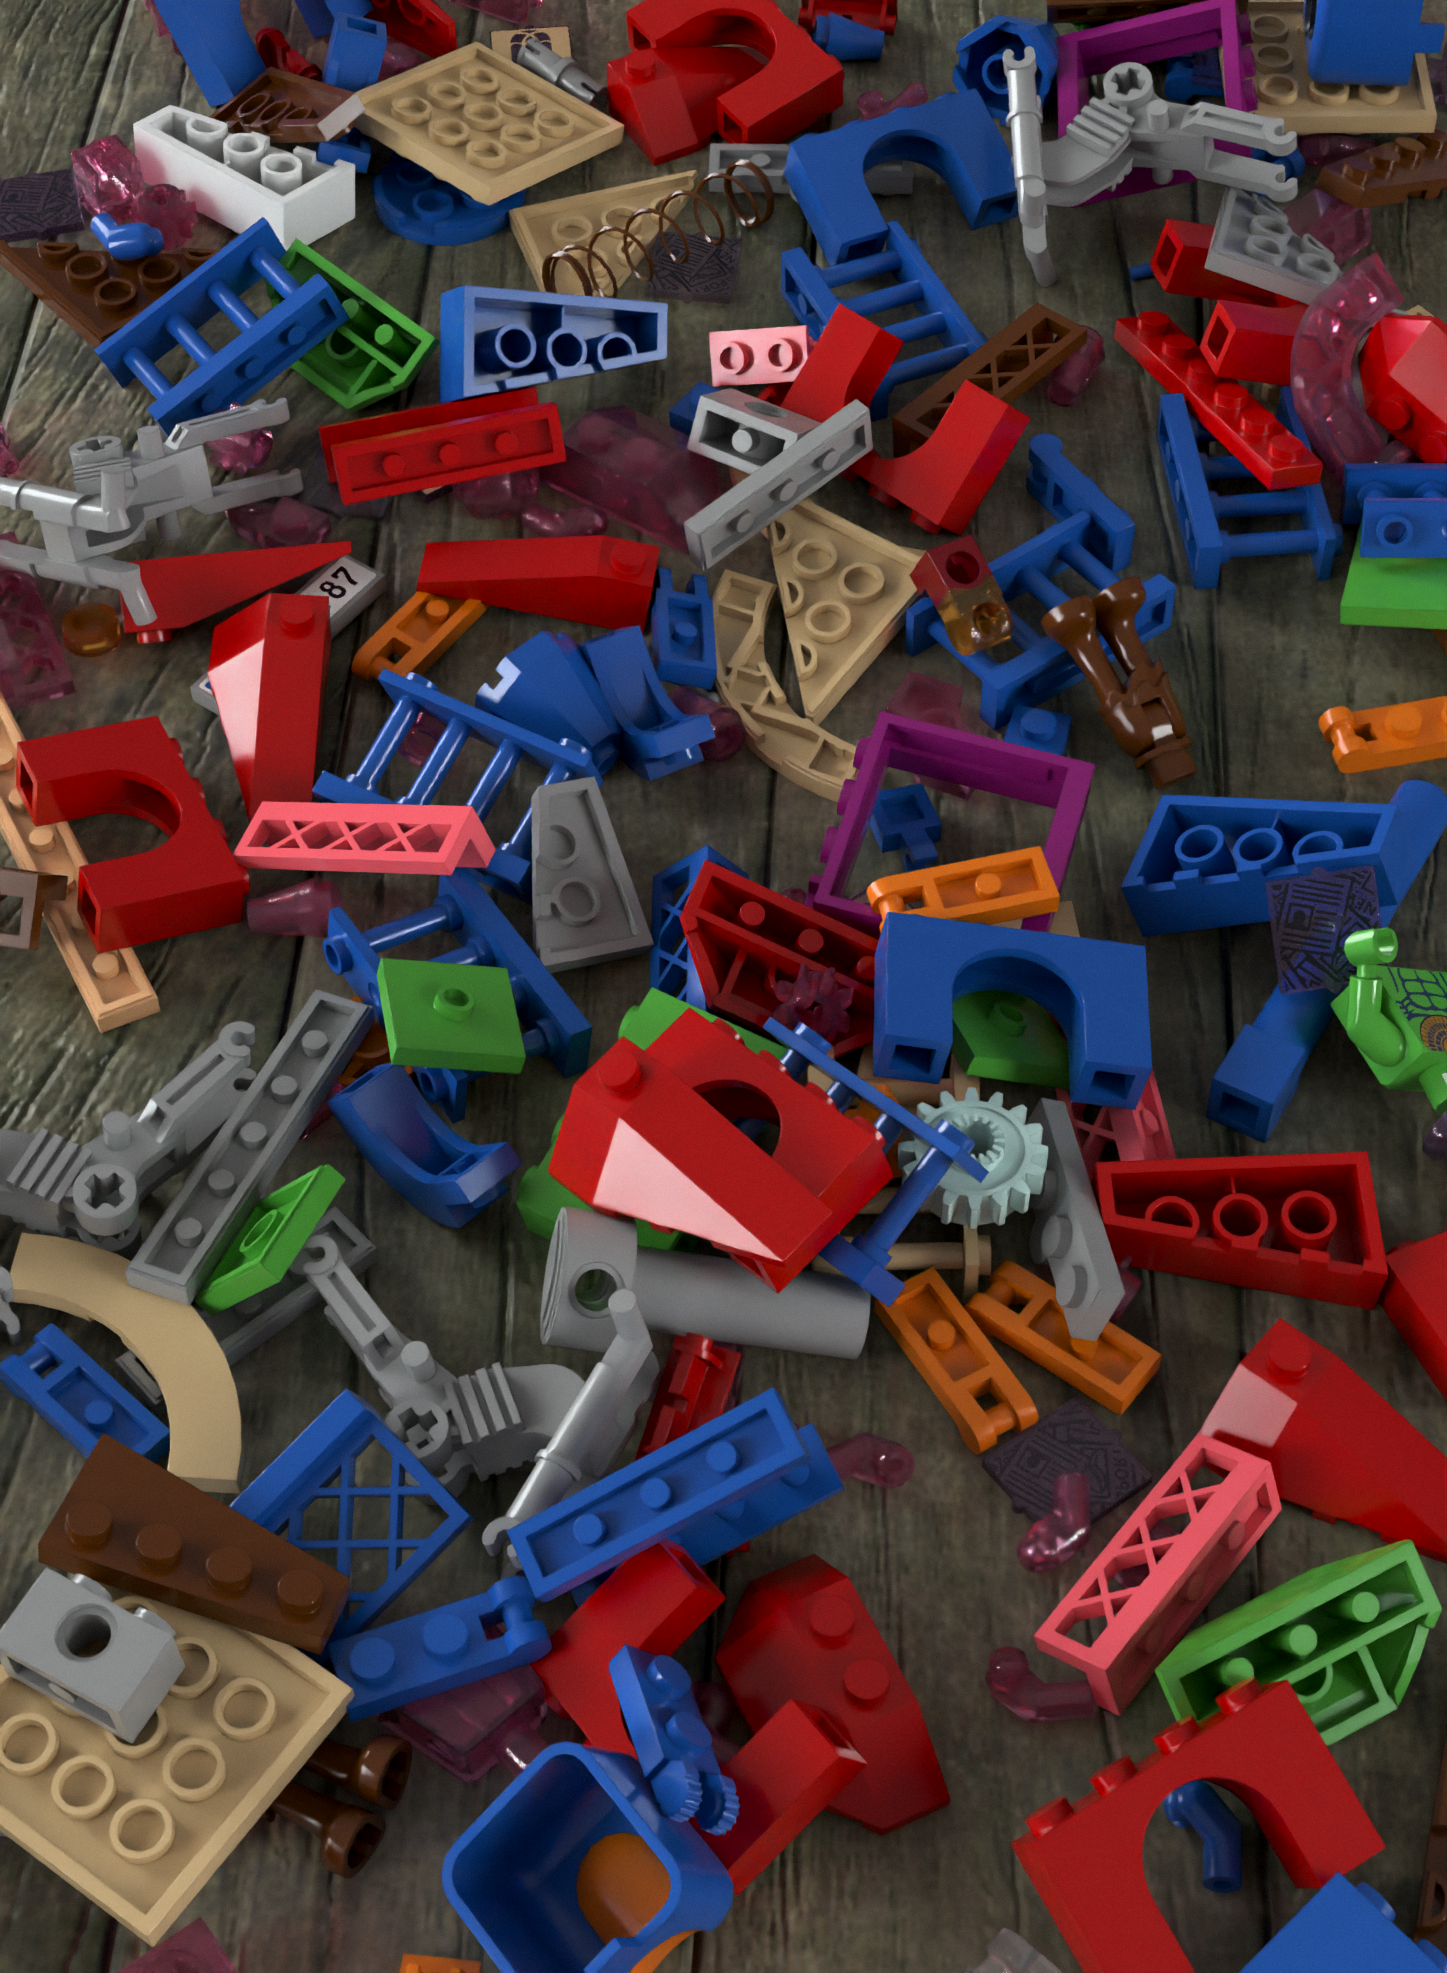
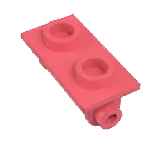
(759, 355)

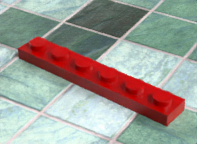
(1218, 402)

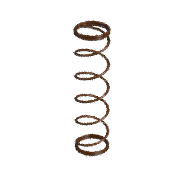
(745, 219)

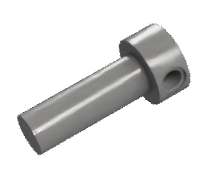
(689, 1294)

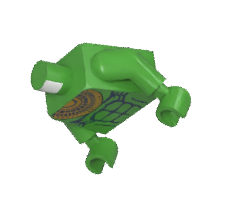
(1396, 1017)

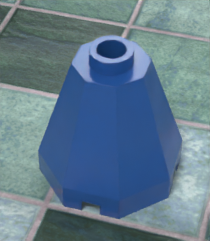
(982, 59)
(555, 695)

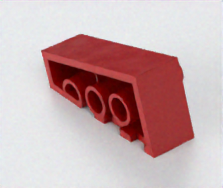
(1251, 1222)

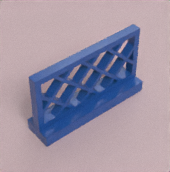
(306, 1471)

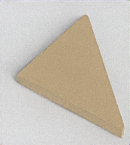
(575, 219)
(839, 599)

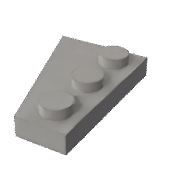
(580, 882)

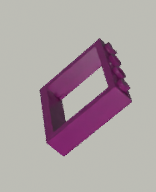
(1150, 40)
(957, 759)

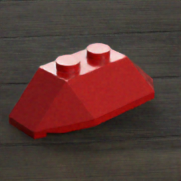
(1407, 381)
(754, 937)
(814, 1642)

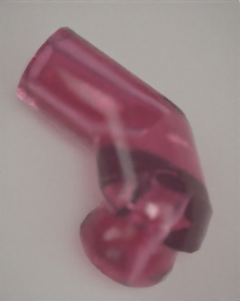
(1062, 1530)

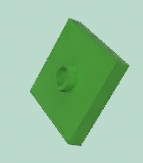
(450, 1016)
(1008, 1040)
(269, 1239)

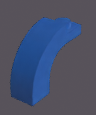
(352, 64)
(654, 731)
(418, 1151)

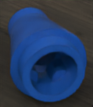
(847, 38)

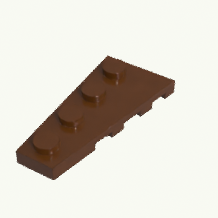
(291, 109)
(1390, 172)
(181, 1547)

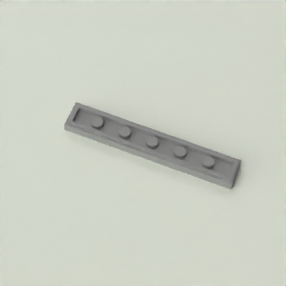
(250, 1148)

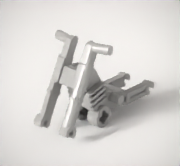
(1127, 134)
(125, 490)
(103, 1182)
(498, 1413)

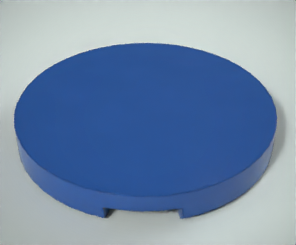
(433, 210)

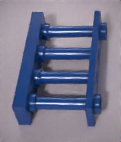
(811, 300)
(248, 361)
(1399, 507)
(1201, 509)
(1044, 665)
(511, 864)
(487, 939)
(867, 1255)
(697, 1491)

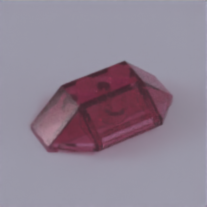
(634, 472)

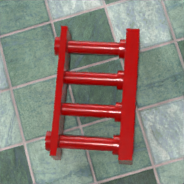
(441, 444)

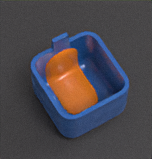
(583, 1870)

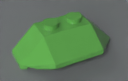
(370, 352)
(1336, 1633)

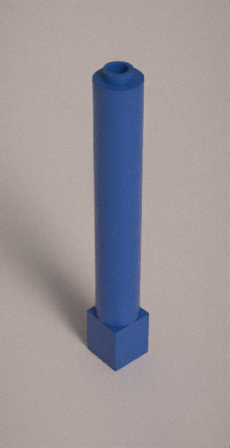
(1269, 1056)

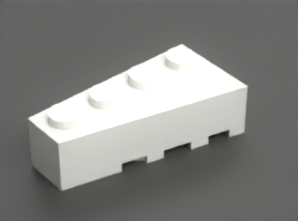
(244, 177)

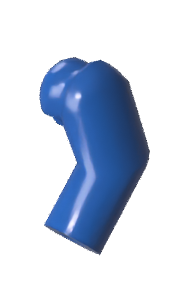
(127, 240)
(1217, 1825)

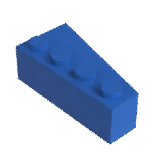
(529, 338)
(1211, 856)

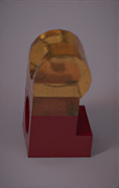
(964, 595)

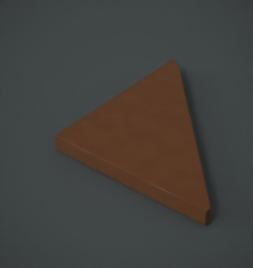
(94, 288)

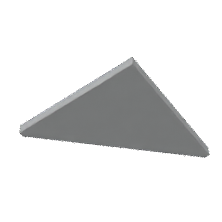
(1262, 250)

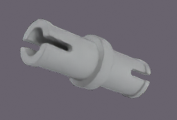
(562, 73)

